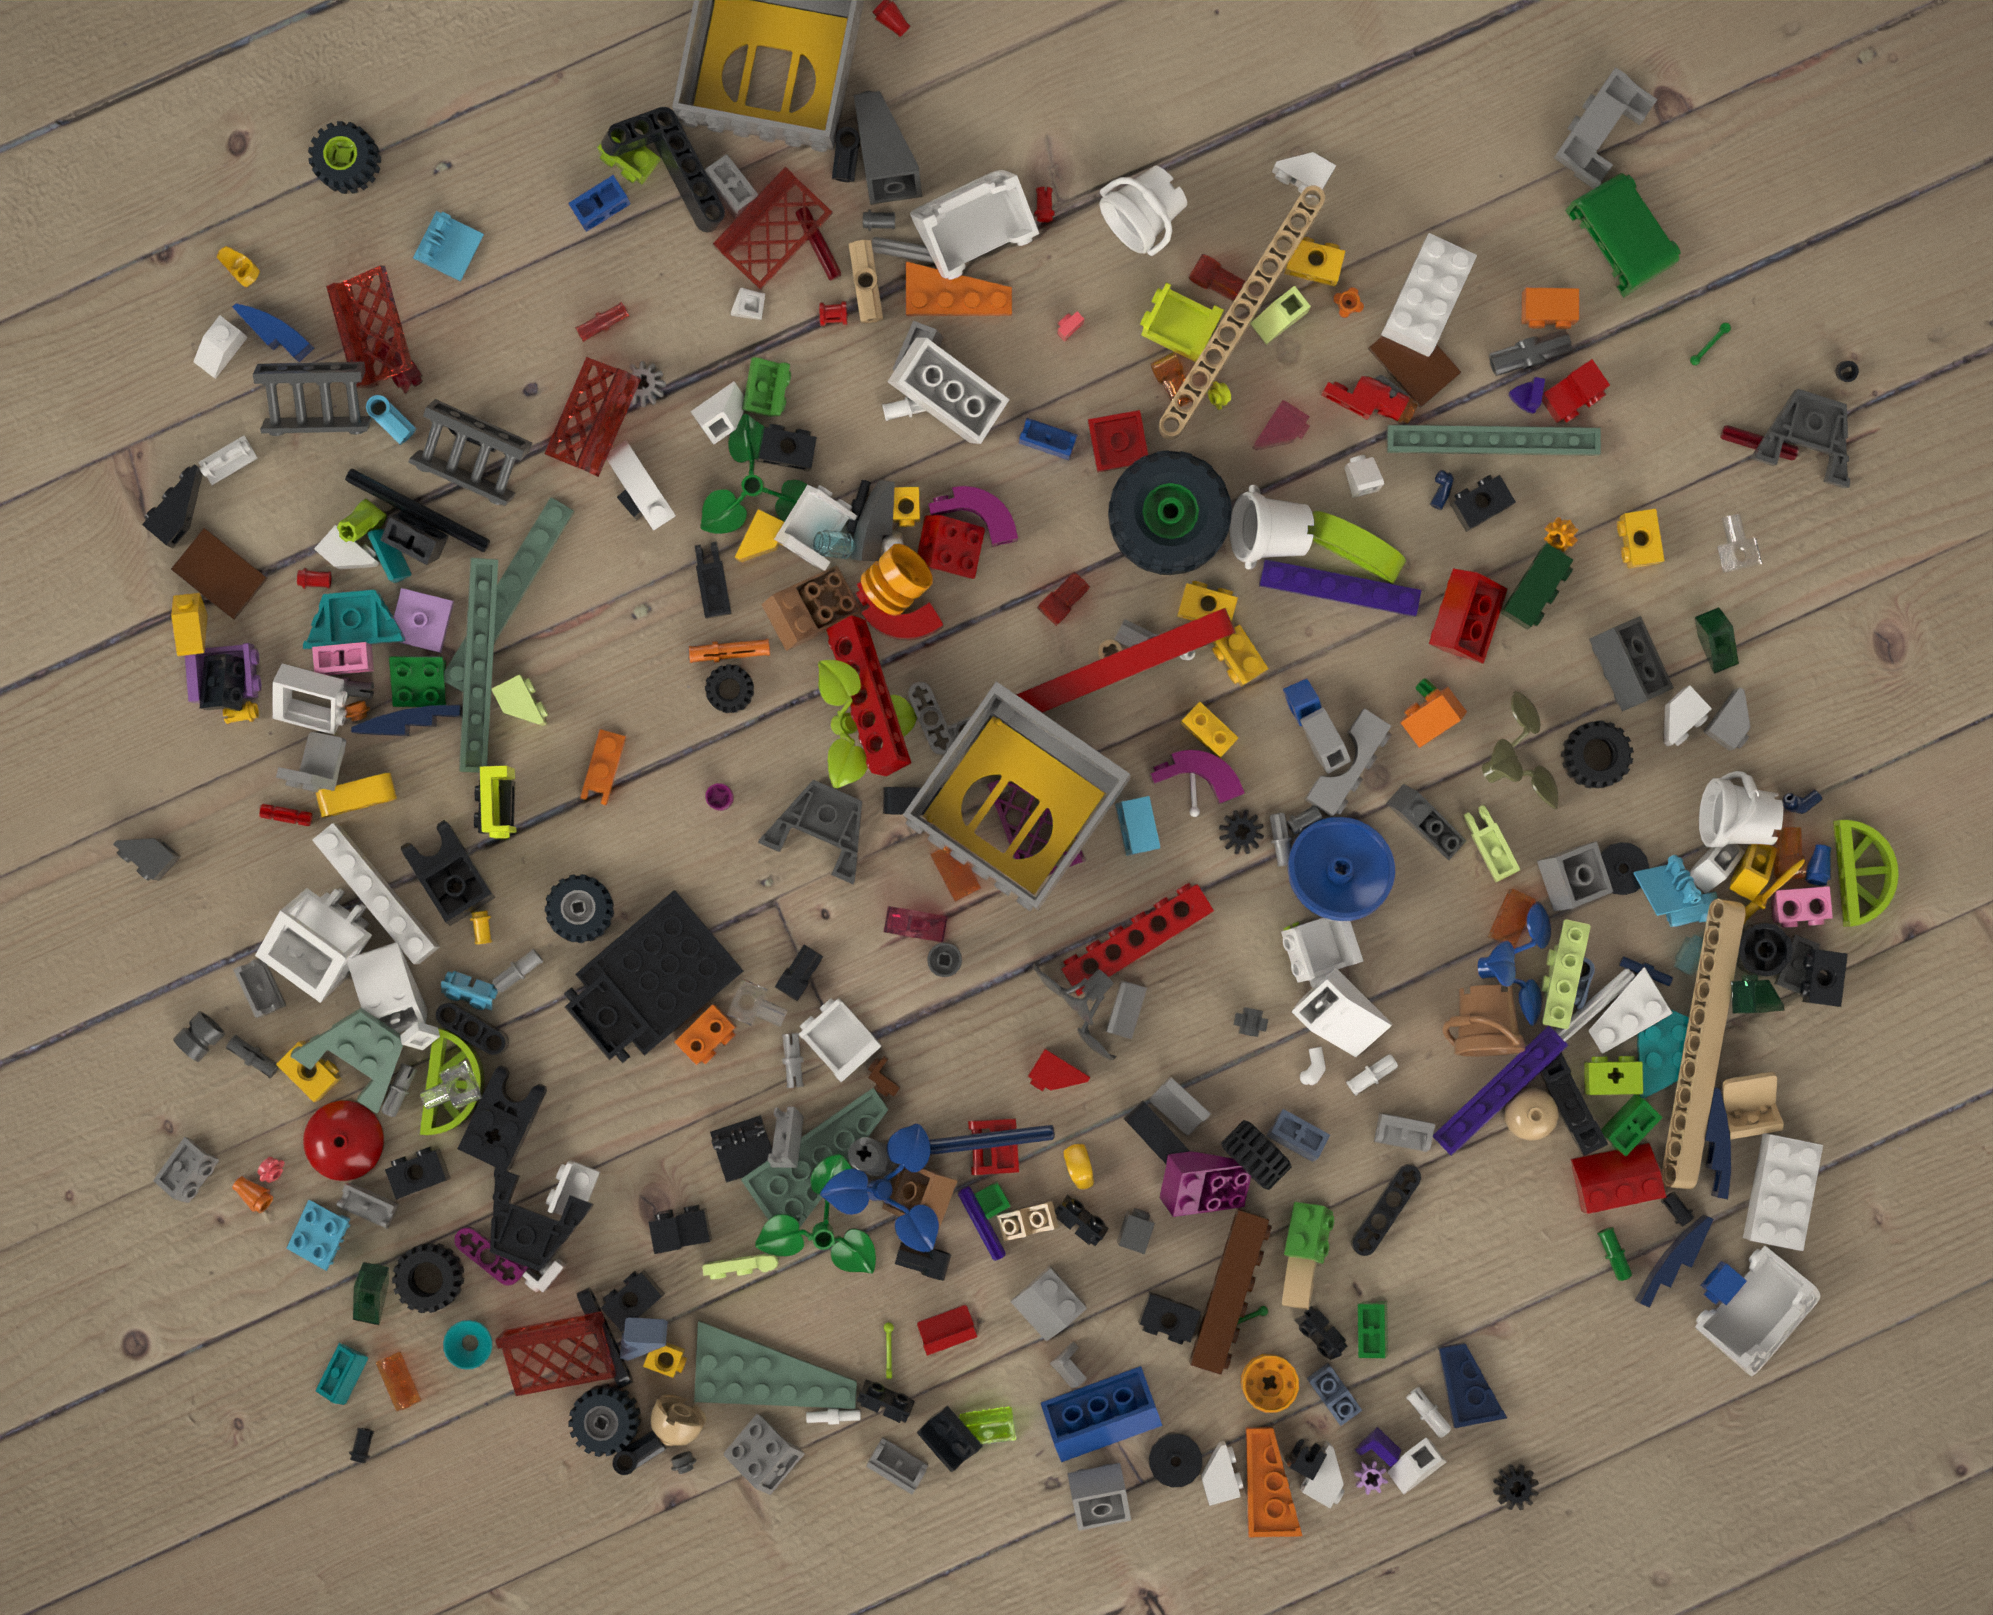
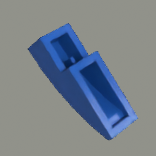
(275, 331)

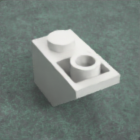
(1304, 171)
(720, 413)
(345, 554)
(1683, 713)
(1416, 1465)
(1218, 1476)

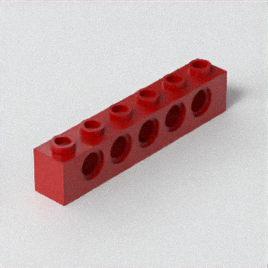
(893, 754)
(1197, 909)

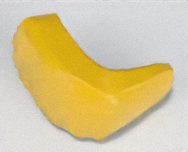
(239, 266)
(1079, 1166)

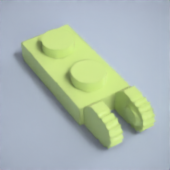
(1492, 846)
(741, 1265)

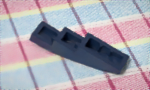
(399, 722)
(1719, 1146)
(1681, 1251)

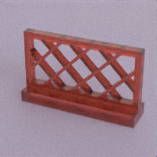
(752, 218)
(354, 333)
(605, 421)
(556, 1331)

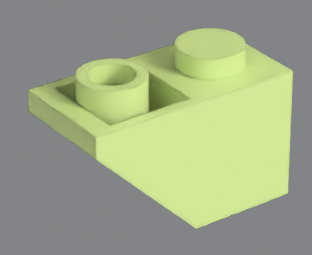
(1280, 315)
(518, 700)

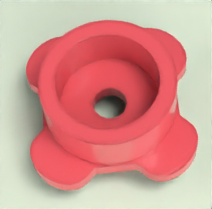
(270, 1169)

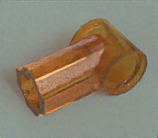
(1170, 374)
(1789, 852)

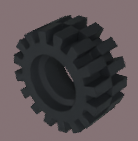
(729, 672)

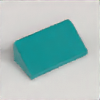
(390, 558)
(341, 1374)

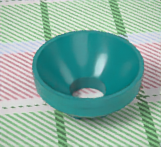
(458, 1354)

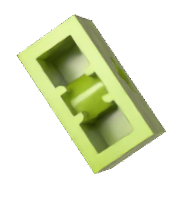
(1629, 1080)

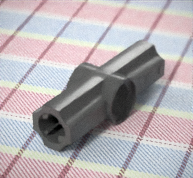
(1530, 352)

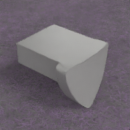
(1067, 1368)

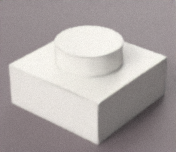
(419, 1035)

